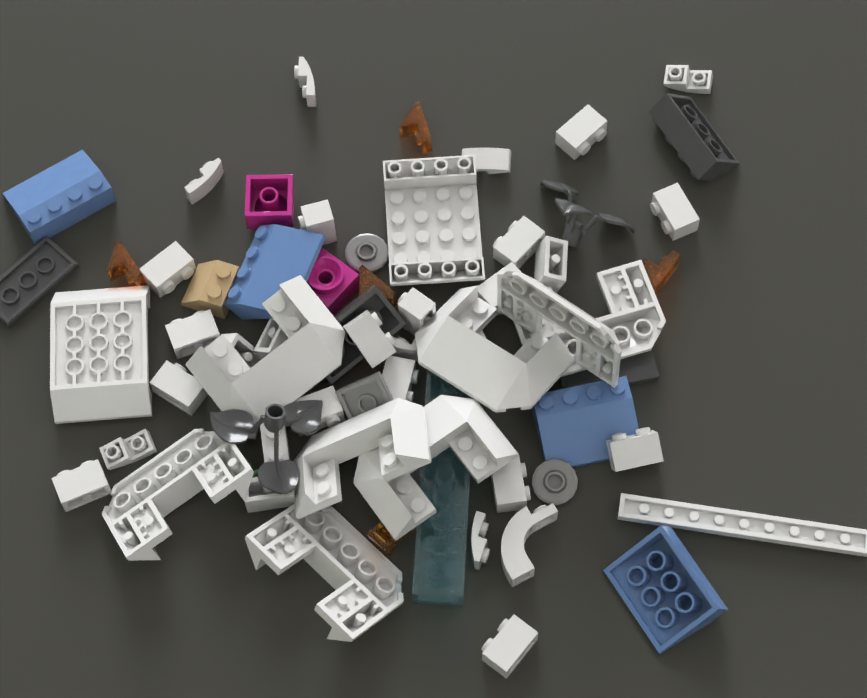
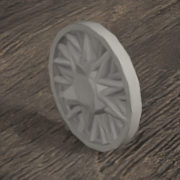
(367, 251)
(554, 482)

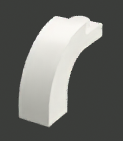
(514, 559)

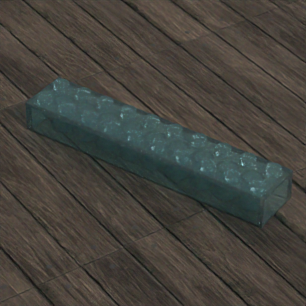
(443, 536)

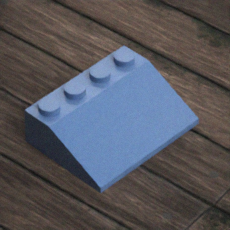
(60, 196)
(273, 258)
(581, 418)
(665, 589)

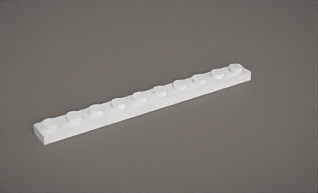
(743, 524)

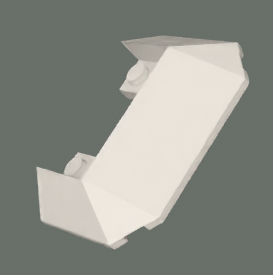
(528, 300)
(632, 309)
(459, 355)
(285, 373)
(452, 424)
(394, 427)
(168, 481)
(362, 577)

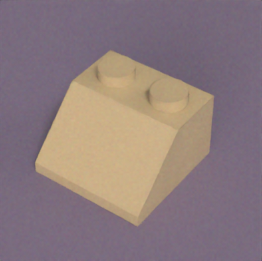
(210, 287)

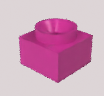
(269, 200)
(332, 281)

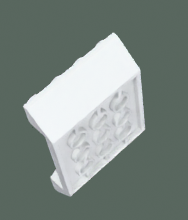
(433, 220)
(100, 354)

